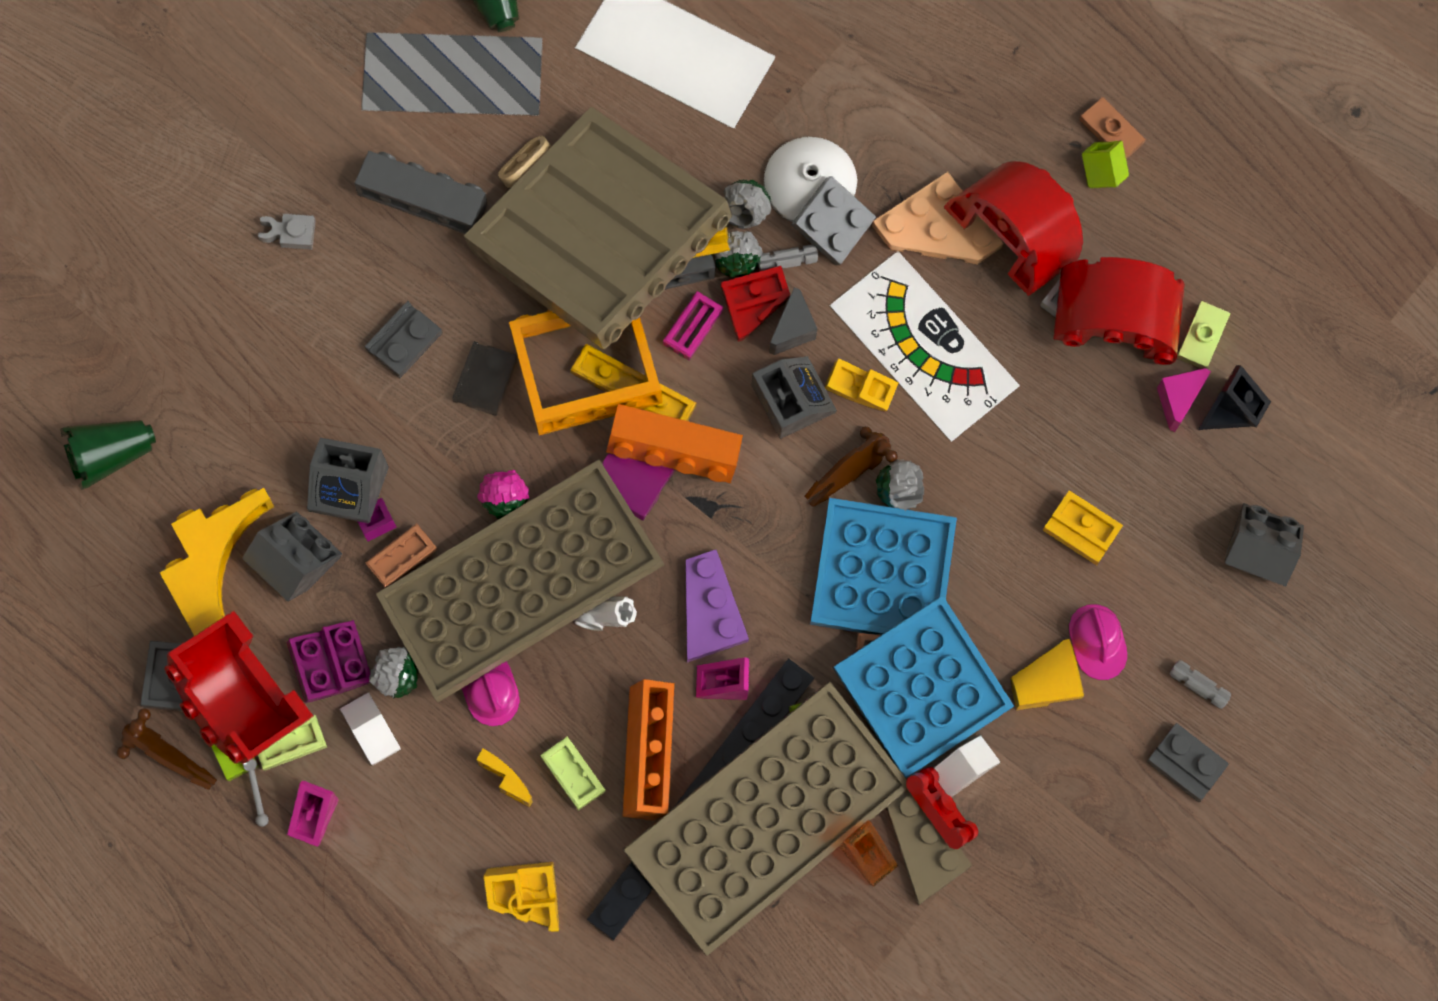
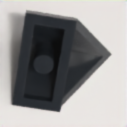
(1237, 404)

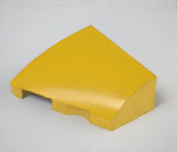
(1048, 679)
(524, 892)

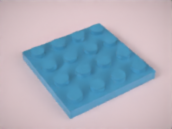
(879, 565)
(923, 686)

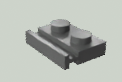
(403, 339)
(1187, 762)

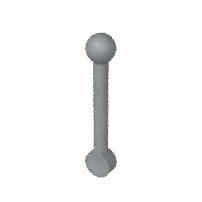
(261, 818)

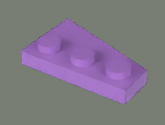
(710, 608)

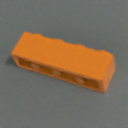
(674, 444)
(648, 750)

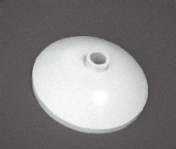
(787, 177)

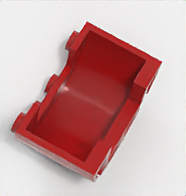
(1029, 216)
(1121, 303)
(232, 691)

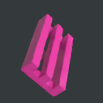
(678, 347)

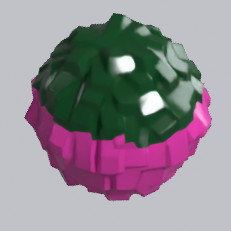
(502, 493)

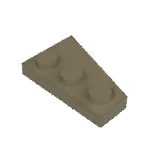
(925, 853)

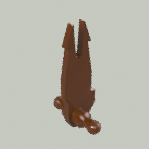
(853, 465)
(167, 755)

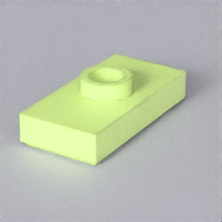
(1203, 335)
(298, 743)
(572, 773)

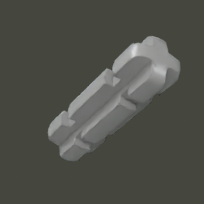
(788, 258)
(1200, 684)

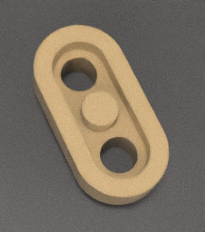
(523, 160)

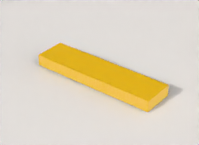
(611, 375)

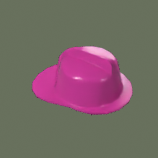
(1098, 642)
(493, 697)

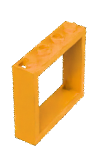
(588, 408)

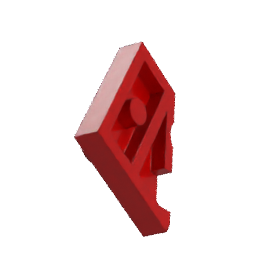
(754, 299)

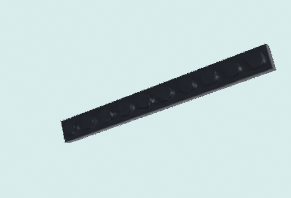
(769, 708)

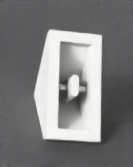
(370, 729)
(965, 765)

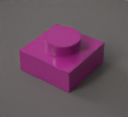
(380, 522)

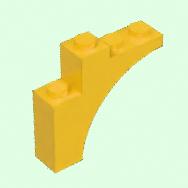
(209, 542)

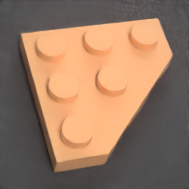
(927, 228)

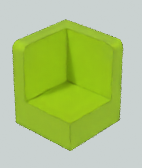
(1105, 164)

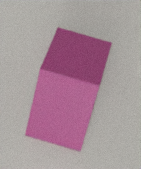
(1179, 393)
(723, 680)
(311, 813)

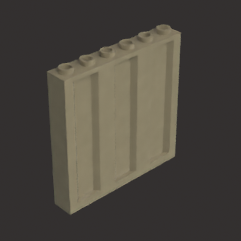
(598, 227)

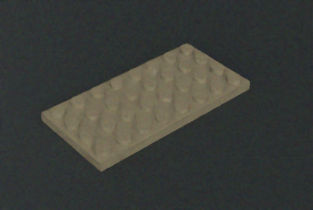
(519, 580)
(766, 818)

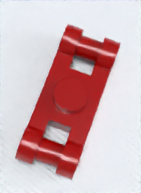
(940, 808)

